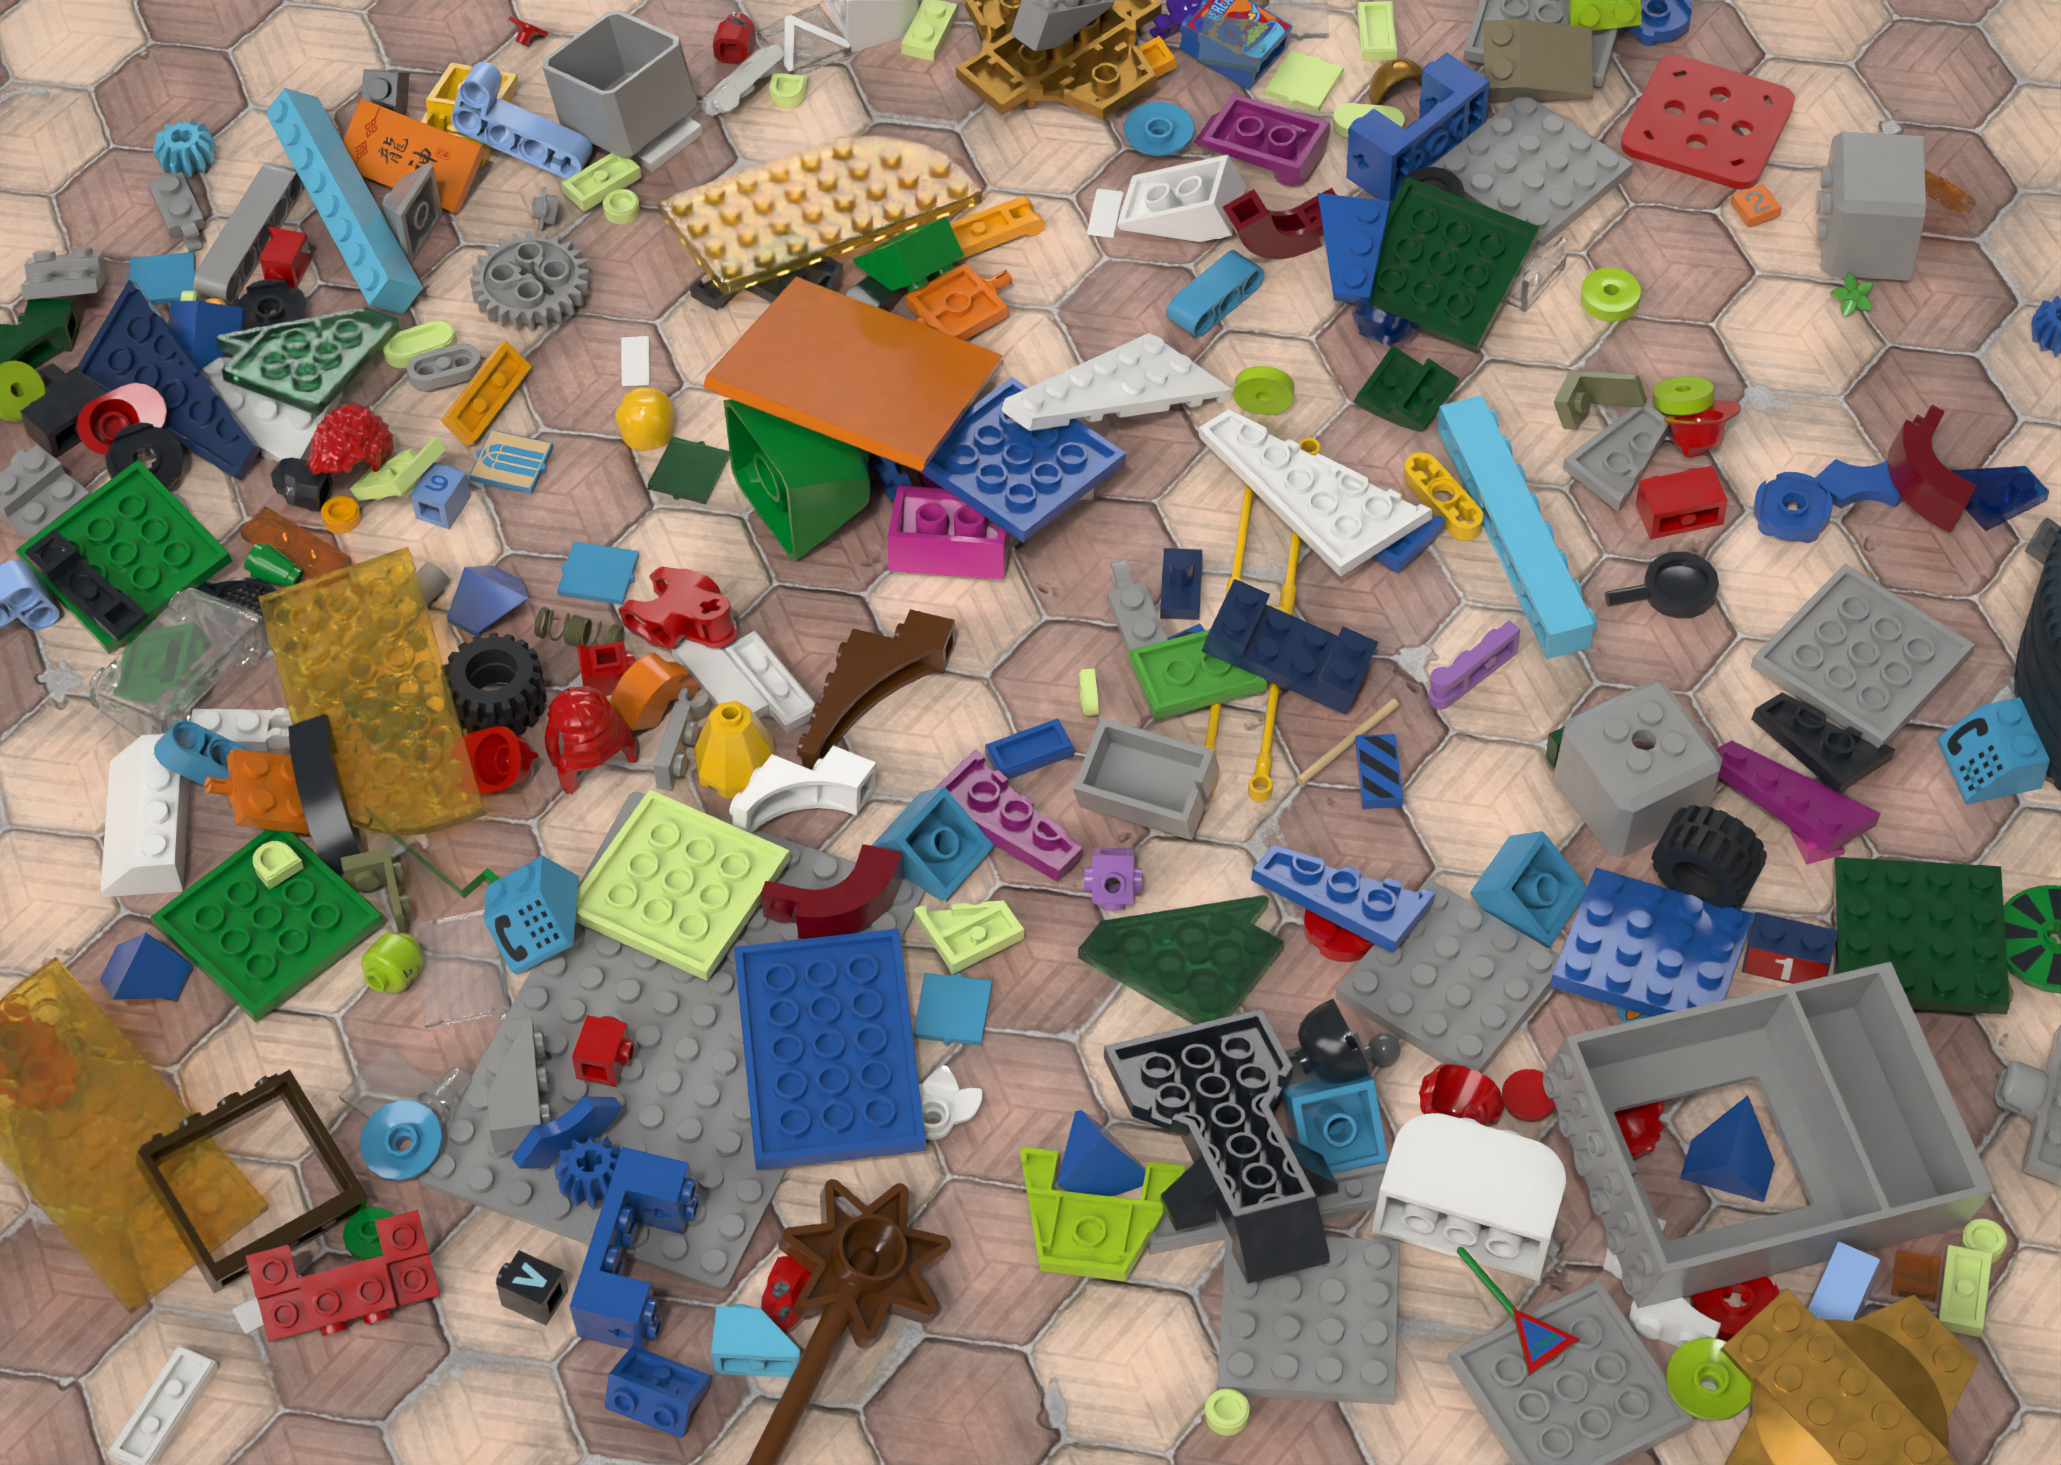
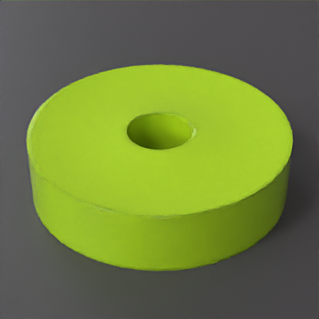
(1614, 307)
(25, 381)
(1263, 390)
(1683, 395)

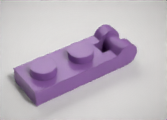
(1473, 666)

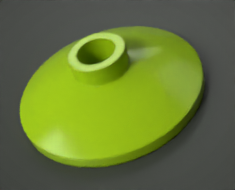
(1705, 1362)

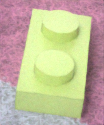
(929, 29)
(599, 179)
(1964, 1290)

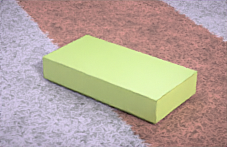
(1376, 31)

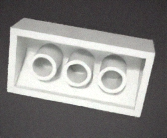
(144, 824)

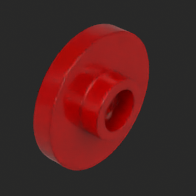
(1526, 1096)

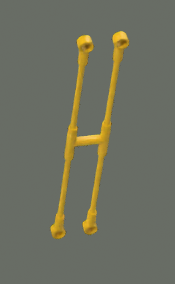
(1287, 599)

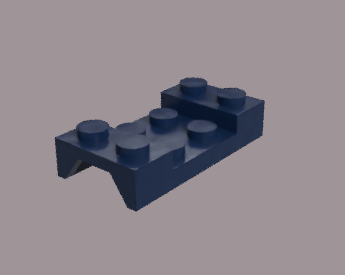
(1289, 649)

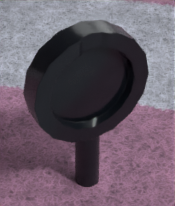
(1674, 585)

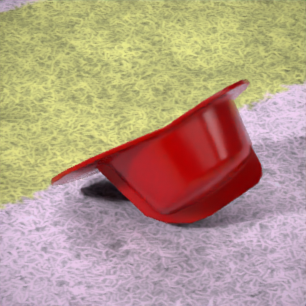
(122, 407)
(1702, 430)
(499, 758)

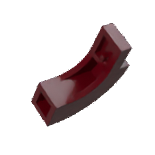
(1276, 232)
(1922, 478)
(843, 907)

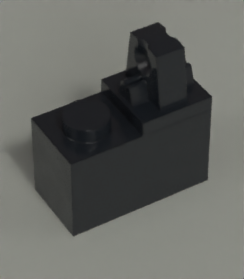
(54, 416)

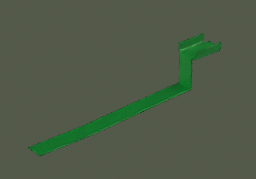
(487, 875)

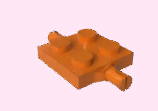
(960, 302)
(261, 791)

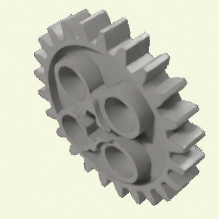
(530, 280)

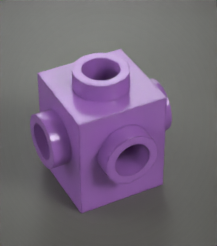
(1116, 864)

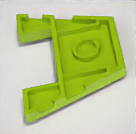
(1089, 1231)

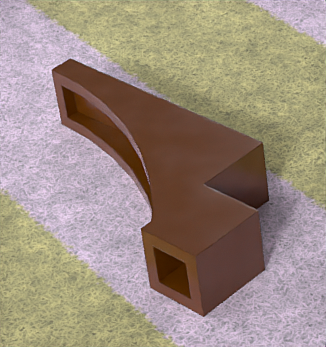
(870, 671)

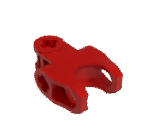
(685, 609)

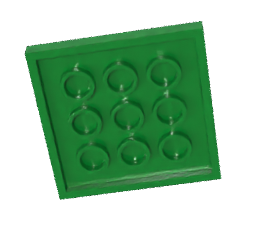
(138, 543)
(263, 940)

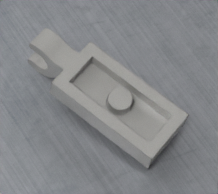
(178, 209)
(1133, 609)
(680, 733)

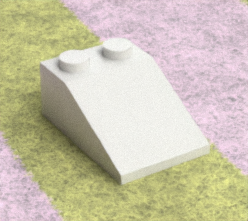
(1183, 200)

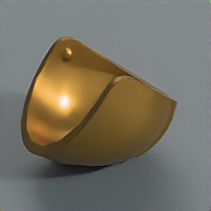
(1389, 74)

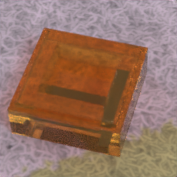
(1915, 1275)

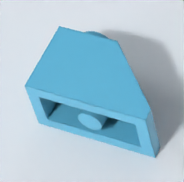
(751, 1344)

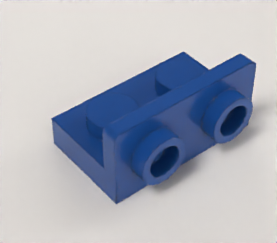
(655, 1390)

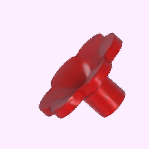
(526, 31)

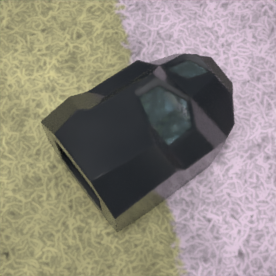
(299, 485)

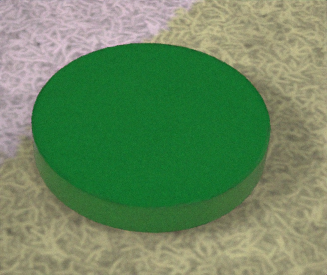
(362, 1235)

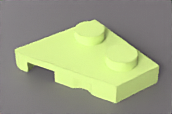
(969, 931)

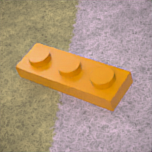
(486, 393)

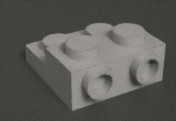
(64, 274)
(36, 492)

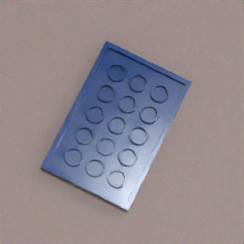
(828, 1049)

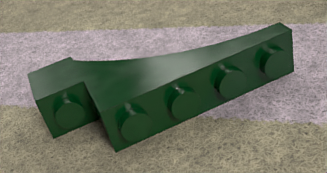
(41, 332)

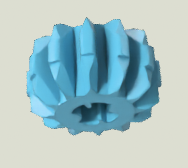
(184, 148)

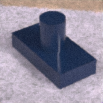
(1181, 584)

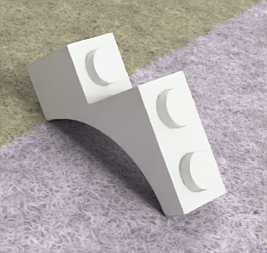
(836, 783)
(1667, 1321)

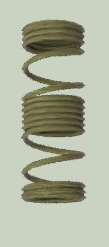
(577, 630)

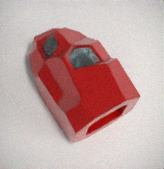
(734, 39)
(782, 1291)

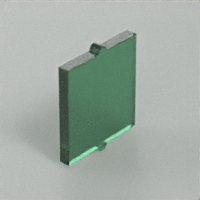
(689, 470)

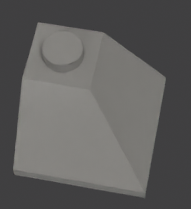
(413, 210)

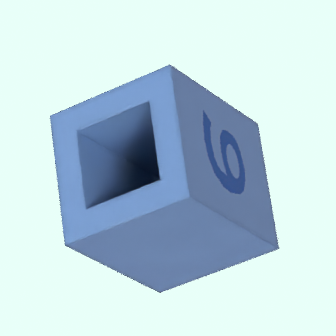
(440, 495)

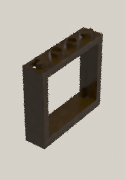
(228, 1113)

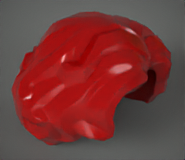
(1461, 1094)

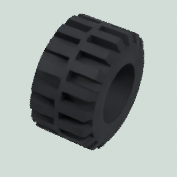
(490, 662)
(1709, 856)

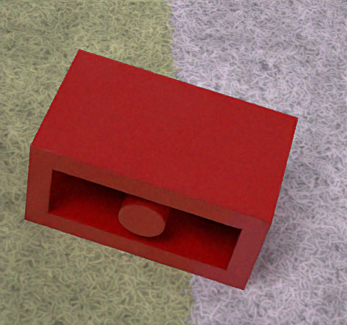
(1681, 502)

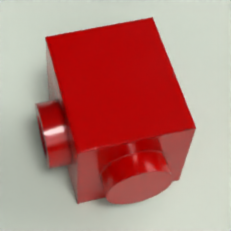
(602, 1050)

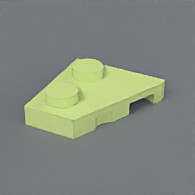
(398, 474)

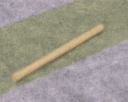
(1347, 742)

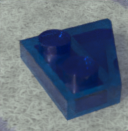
(2002, 493)

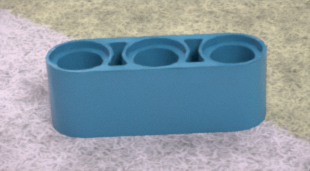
(1215, 293)
(195, 752)

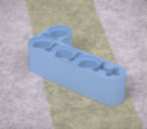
(513, 129)
(25, 597)

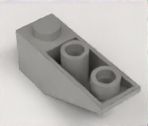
(1052, 22)
(516, 1091)

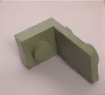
(1589, 388)
(373, 870)

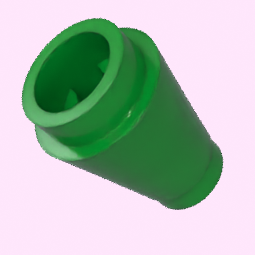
(272, 566)

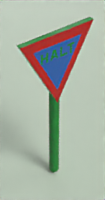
(1537, 1339)

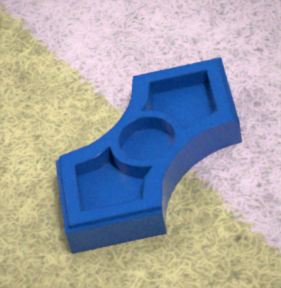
(1858, 483)
(546, 1140)

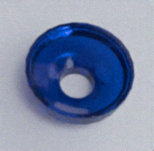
(1381, 325)

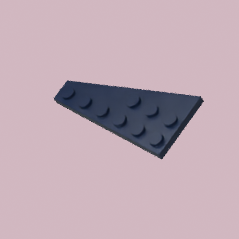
(143, 349)

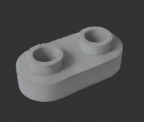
(444, 366)

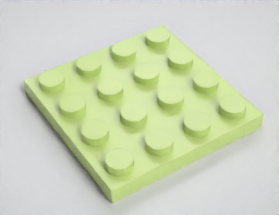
(678, 884)

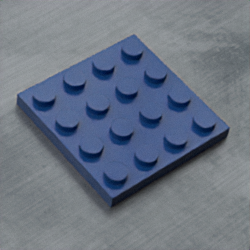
(1016, 473)
(1650, 947)

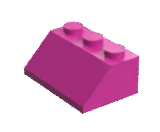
(943, 536)

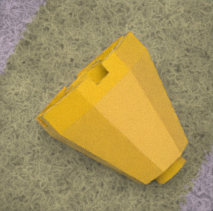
(731, 748)

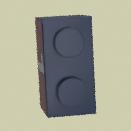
(1788, 949)

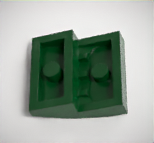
(1406, 390)

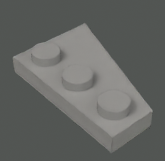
(1618, 454)

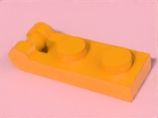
(997, 225)

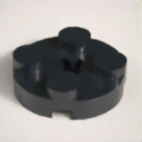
(271, 293)
(154, 442)

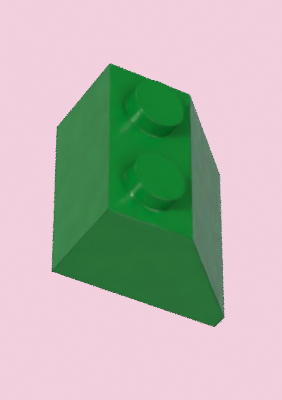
(913, 256)

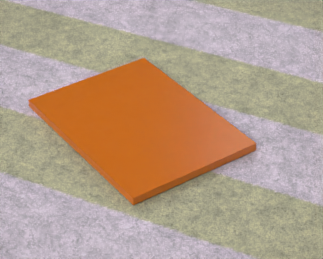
(854, 373)

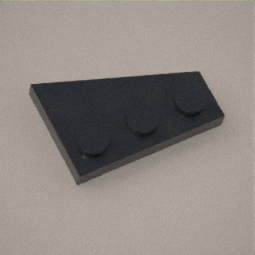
(1825, 749)

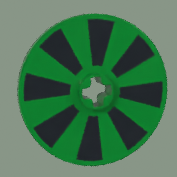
(2030, 949)

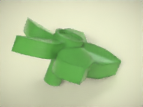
(1853, 295)

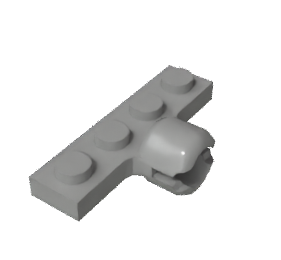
(2038, 1098)

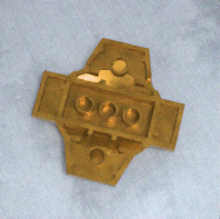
(1090, 71)
(1848, 1388)

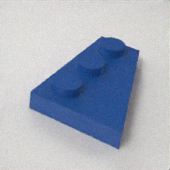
(1354, 243)

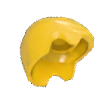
(645, 418)

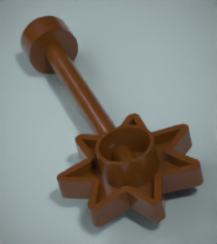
(860, 1268)

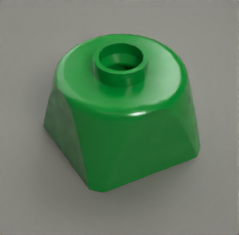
(795, 476)

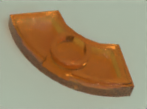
(1947, 194)

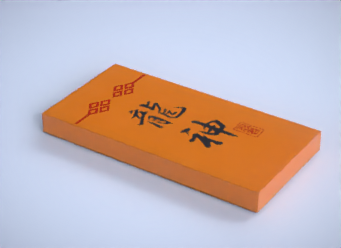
(393, 145)

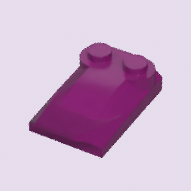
(1267, 137)

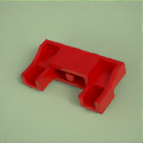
(347, 1292)

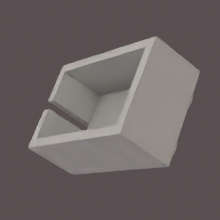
(1146, 778)

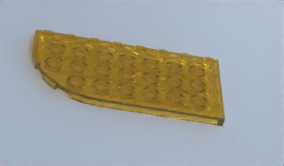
(814, 206)
(371, 661)
(71, 1132)

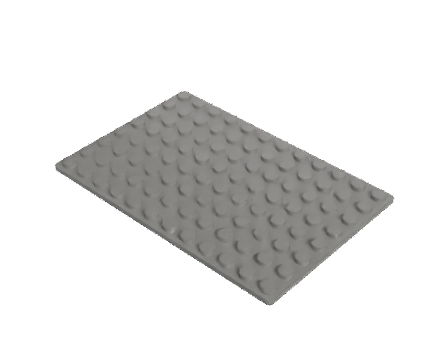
(677, 1096)

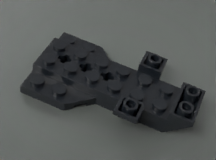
(1219, 1094)

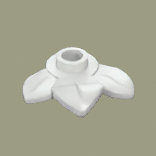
(947, 1103)

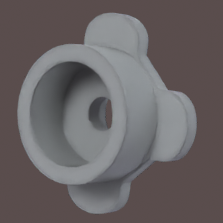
(544, 208)

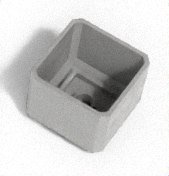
(620, 83)
(1872, 205)
(1630, 791)

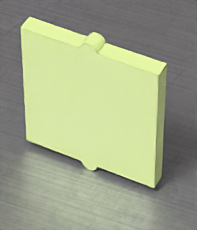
(1304, 81)

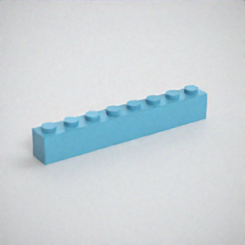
(344, 201)
(1516, 527)

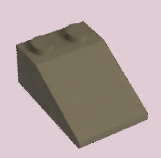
(1537, 60)

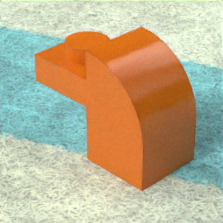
(648, 688)

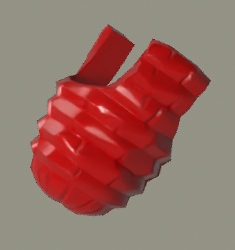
(590, 733)

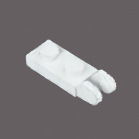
(740, 81)
(250, 728)

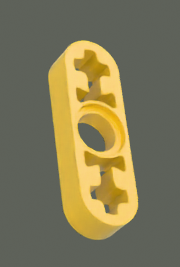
(1441, 480)

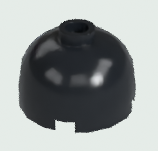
(1330, 1046)

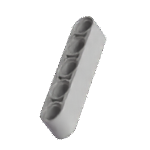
(246, 233)

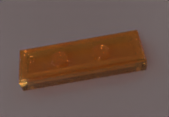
(295, 543)

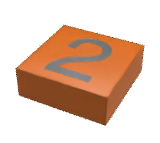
(1756, 205)

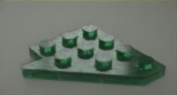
(307, 358)
(1188, 958)

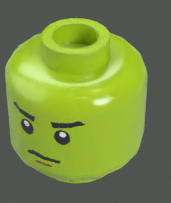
(392, 962)

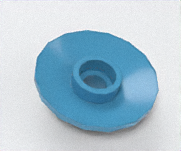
(1158, 128)
(389, 1129)

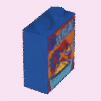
(1275, 37)

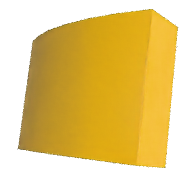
(443, 98)

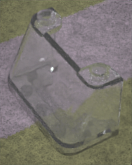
(177, 661)

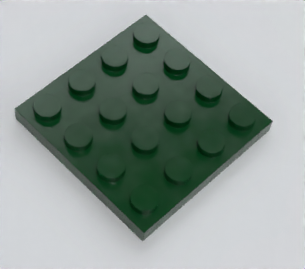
(1449, 263)
(1932, 923)

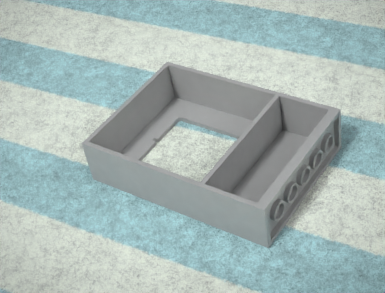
(1850, 1099)

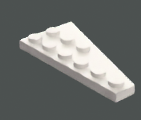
(1127, 380)
(275, 426)
(1312, 494)

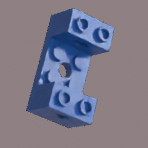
(1450, 110)
(641, 1191)

